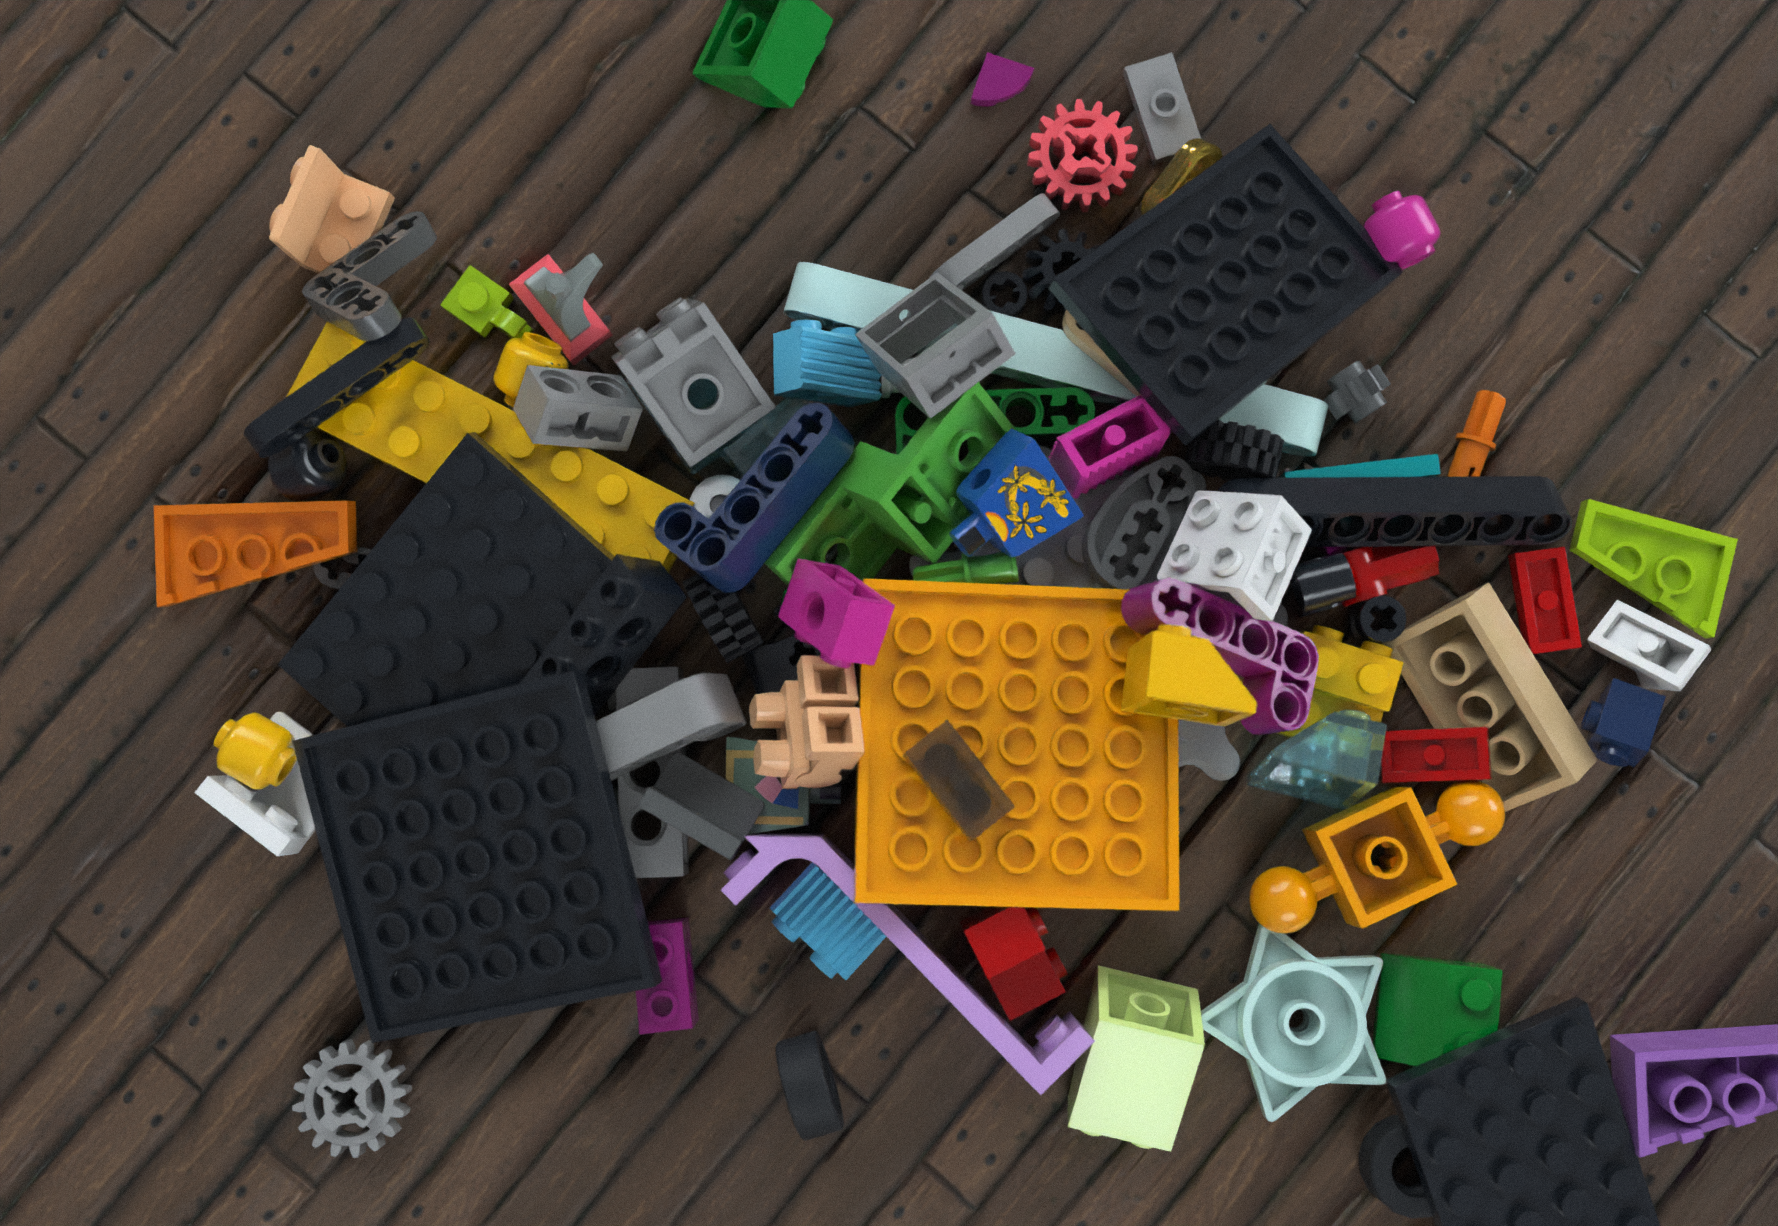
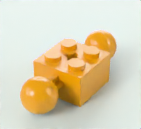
(1409, 869)

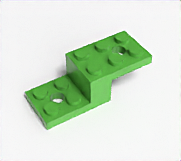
(894, 499)

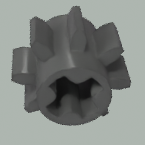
(1356, 391)

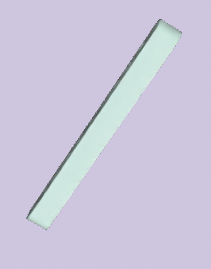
(1042, 354)

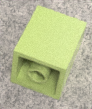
(1141, 1062)

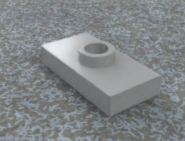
(1161, 106)

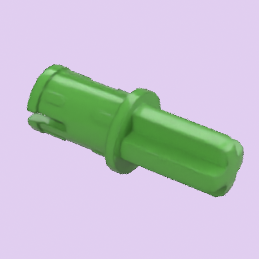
(986, 569)

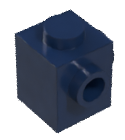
(1622, 723)

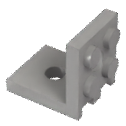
(674, 355)

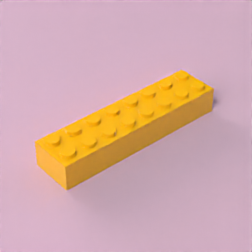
(422, 417)

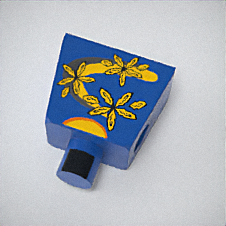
(1013, 499)

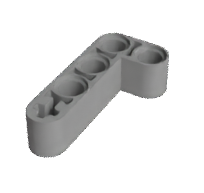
(660, 723)

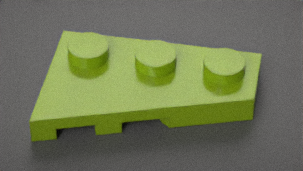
(1659, 560)

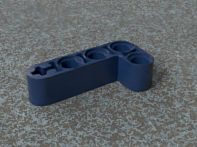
(763, 503)

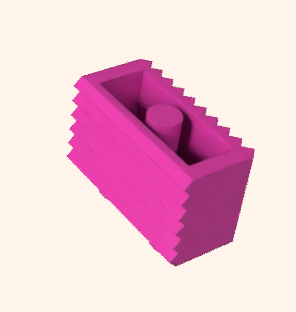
(1108, 446)

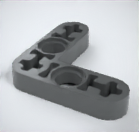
(347, 288)

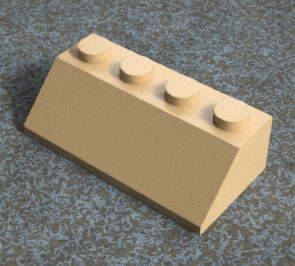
(1479, 672)

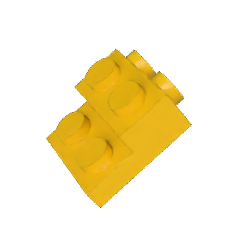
(1350, 677)

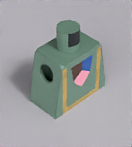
(782, 806)

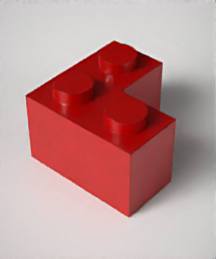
(1015, 957)

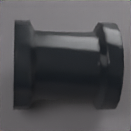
(1392, 620)

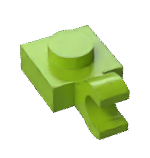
(484, 305)

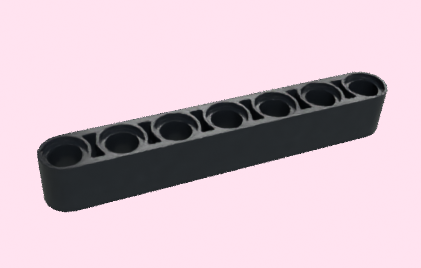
(1420, 509)

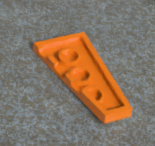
(234, 544)

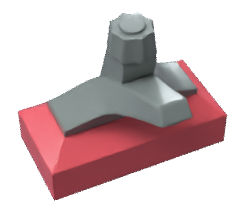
(560, 305)

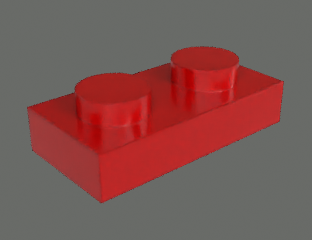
(1545, 600)
(1436, 755)

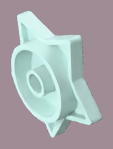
(1328, 1044)

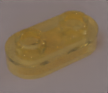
(1187, 164)

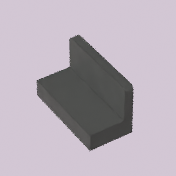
(703, 805)

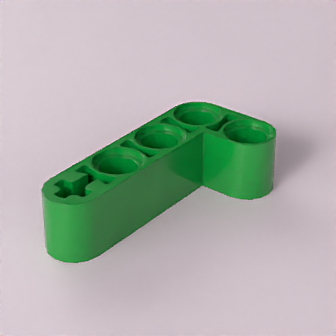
(1031, 399)

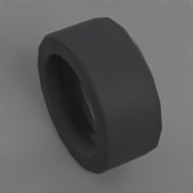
(809, 1085)

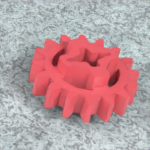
(1093, 170)

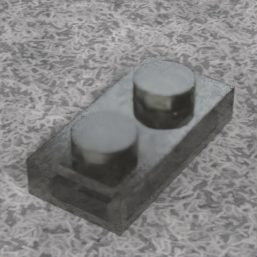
(958, 780)

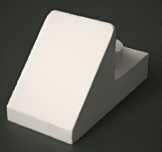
(1651, 648)

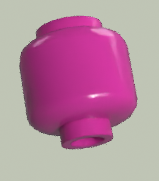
(1403, 229)

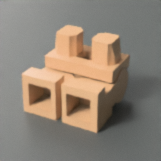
(813, 725)

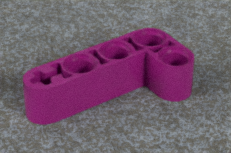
(1272, 658)

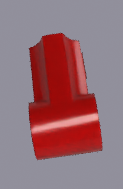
(1389, 567)

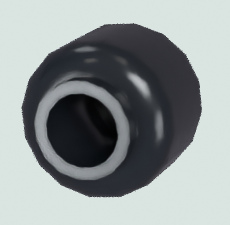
(308, 467)

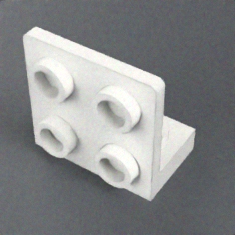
(1238, 547)
(272, 816)

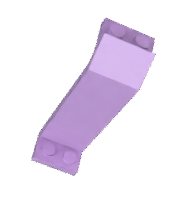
(1059, 1039)

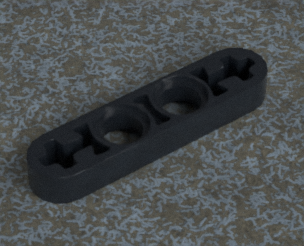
(335, 388)

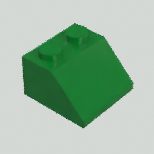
(764, 49)
(1433, 1006)

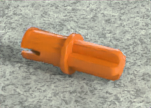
(1477, 435)

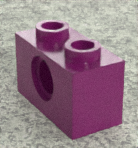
(673, 1001)

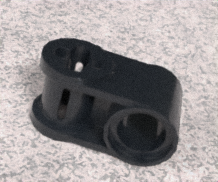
(1322, 584)
(775, 663)

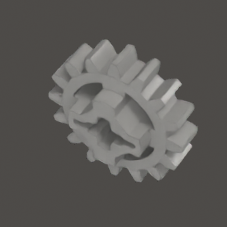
(335, 1087)

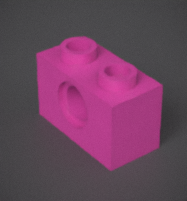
(835, 613)

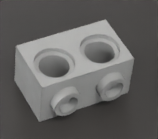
(577, 408)

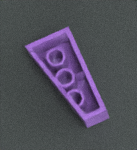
(1693, 1081)

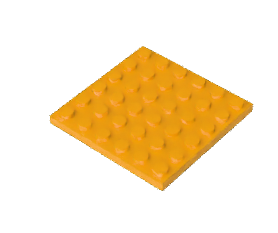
(1039, 701)

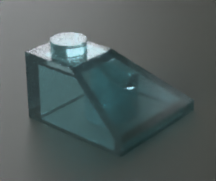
(1326, 762)

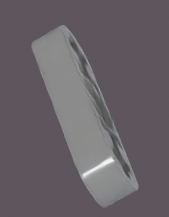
(999, 242)

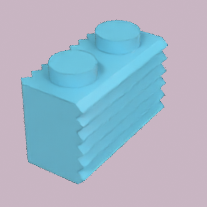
(823, 365)
(827, 922)

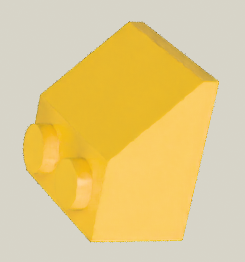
(1183, 680)

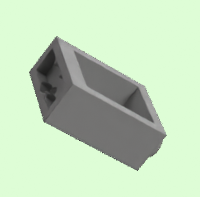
(950, 363)

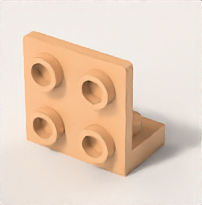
(326, 212)

